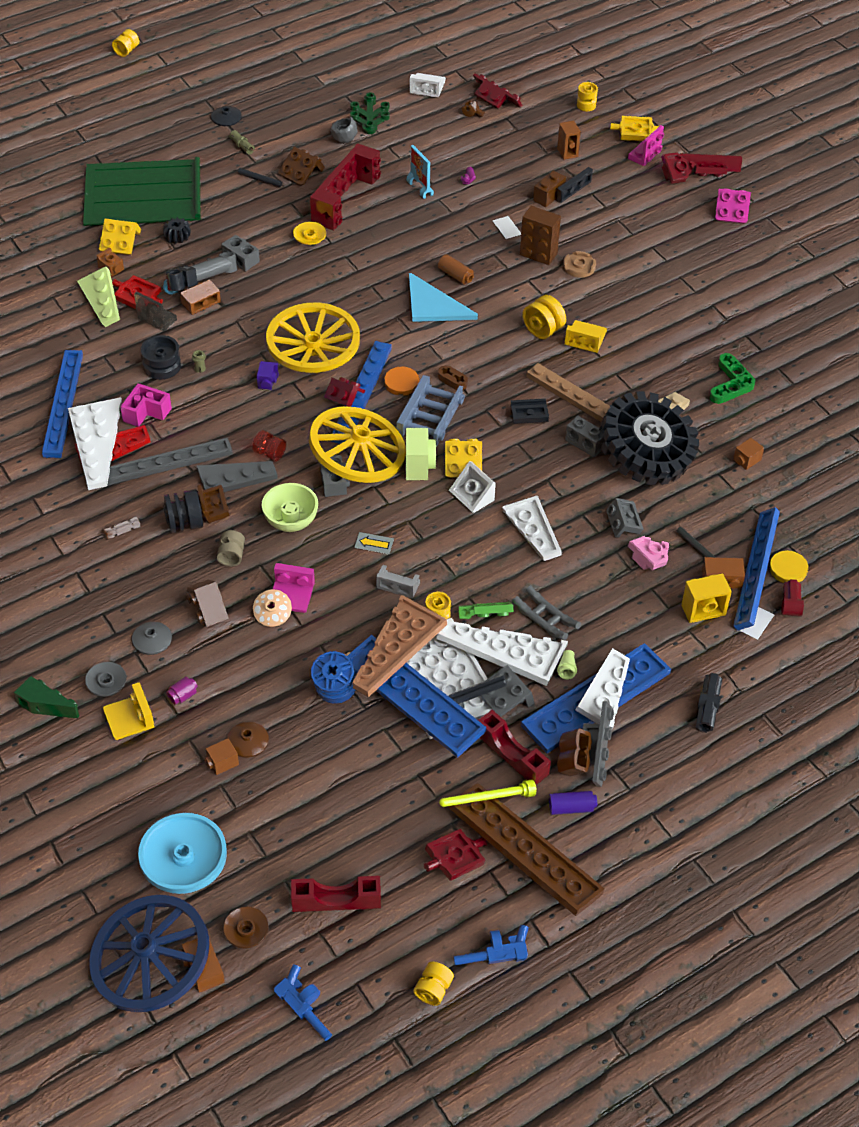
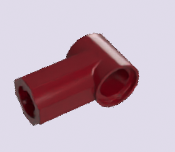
(792, 603)

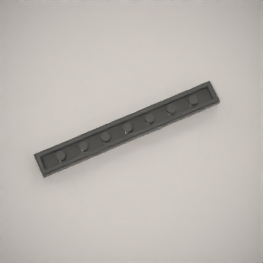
(169, 461)

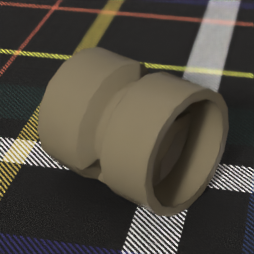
(230, 548)

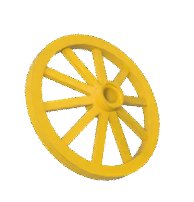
(313, 341)
(358, 438)

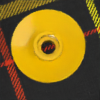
(309, 233)

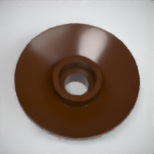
(251, 745)
(242, 919)

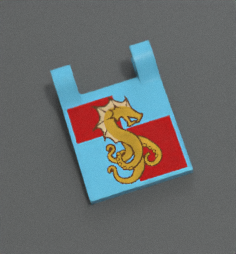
(420, 171)

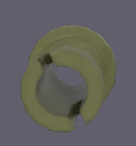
(198, 358)

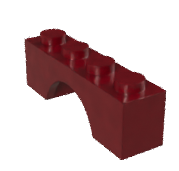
(527, 762)
(313, 896)

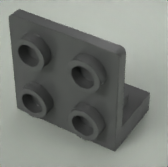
(511, 695)

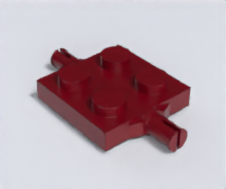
(455, 854)

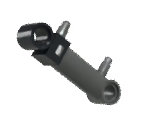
(190, 275)

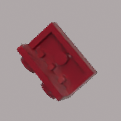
(342, 391)

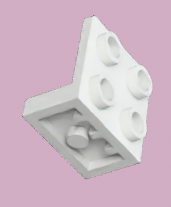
(426, 84)

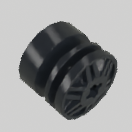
(183, 511)

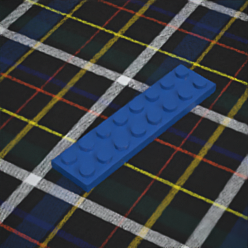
(425, 704)
(561, 715)

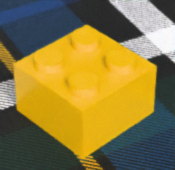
(706, 598)

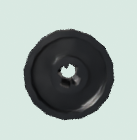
(161, 357)

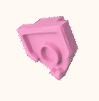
(649, 553)

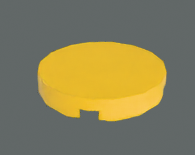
(788, 565)

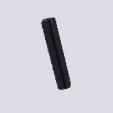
(478, 689)

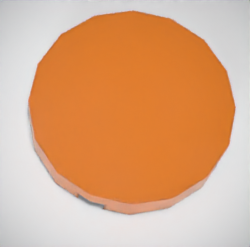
(401, 380)

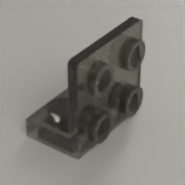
(153, 312)

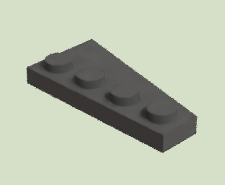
(236, 474)

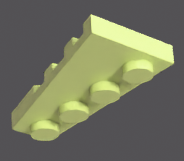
(101, 295)

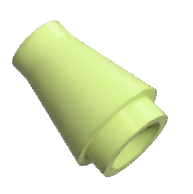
(567, 666)

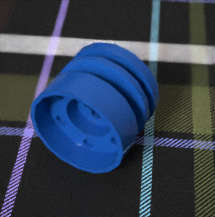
(332, 687)

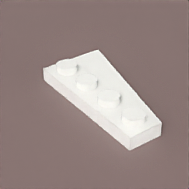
(534, 526)
(605, 687)

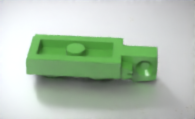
(485, 609)

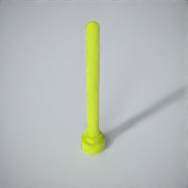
(526, 788)

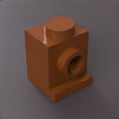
(111, 261)

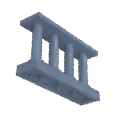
(418, 399)

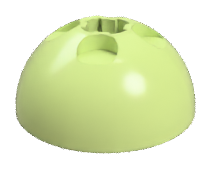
(290, 507)

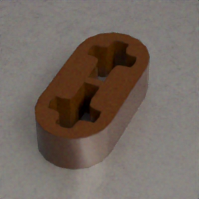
(452, 377)

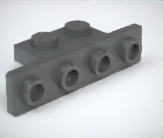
(600, 735)

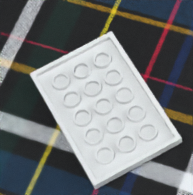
(451, 671)

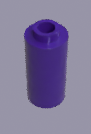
(572, 802)

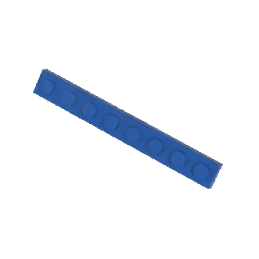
(368, 379)
(62, 401)
(756, 569)

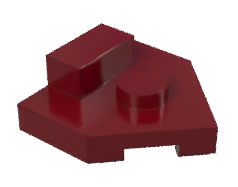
(676, 167)

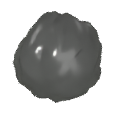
(344, 130)

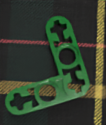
(742, 382)

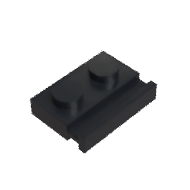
(529, 411)

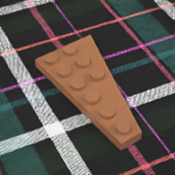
(397, 643)

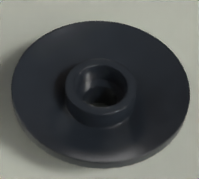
(226, 116)

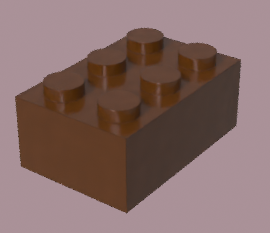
(540, 235)

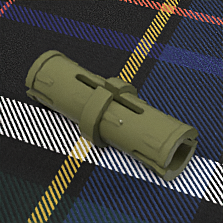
(241, 141)

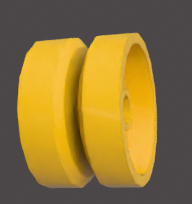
(544, 316)

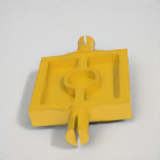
(634, 128)

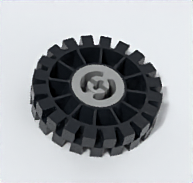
(640, 451)

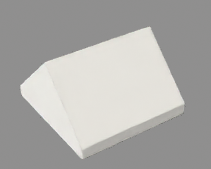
(473, 488)

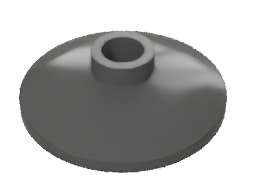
(154, 643)
(102, 673)

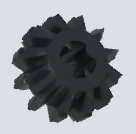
(176, 230)

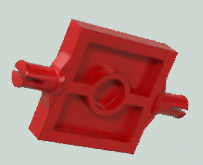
(126, 290)

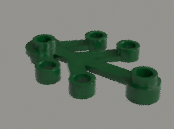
(370, 126)

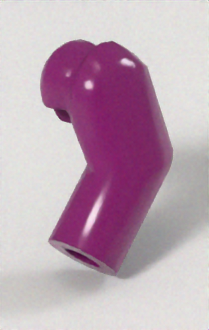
(469, 177)

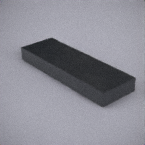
(574, 185)

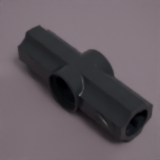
(709, 702)

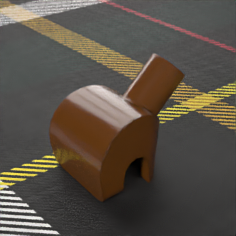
(470, 109)

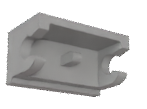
(396, 583)

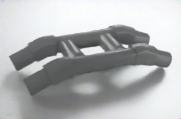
(542, 605)

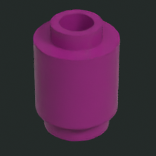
(182, 690)

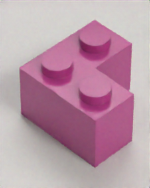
(145, 402)

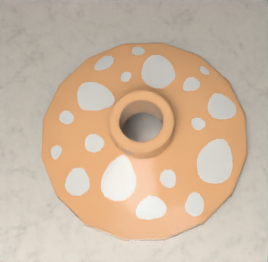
(276, 615)

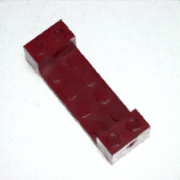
(359, 164)

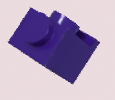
(267, 375)

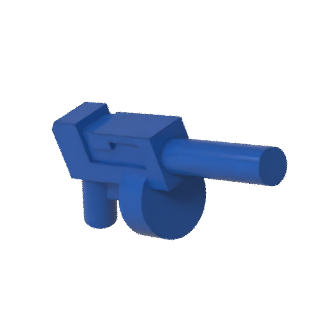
(497, 952)
(301, 1001)

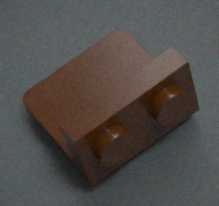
(300, 165)

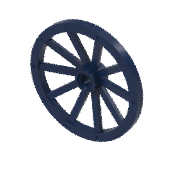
(150, 953)

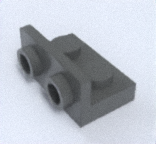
(624, 517)

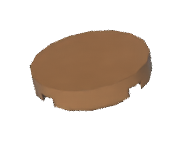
(579, 264)

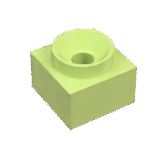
(419, 453)

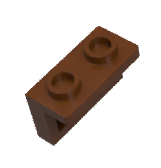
(213, 503)

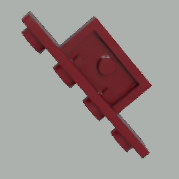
(493, 94)
(714, 164)

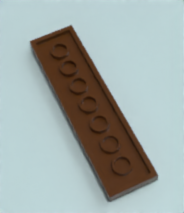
(529, 852)

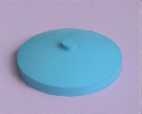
(182, 853)

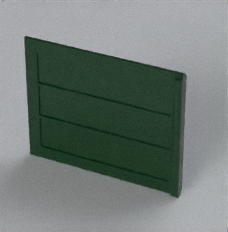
(142, 191)

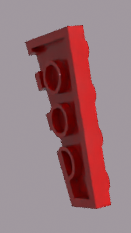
(127, 441)

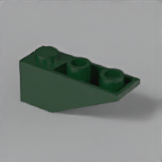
(40, 699)

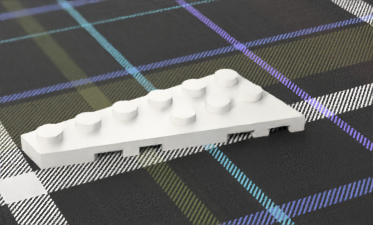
(95, 437)
(519, 651)

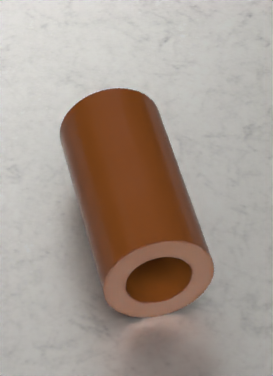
(456, 269)

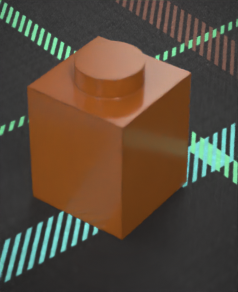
(748, 453)
(221, 756)

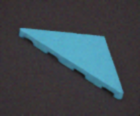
(434, 305)

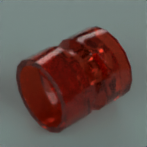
(270, 445)

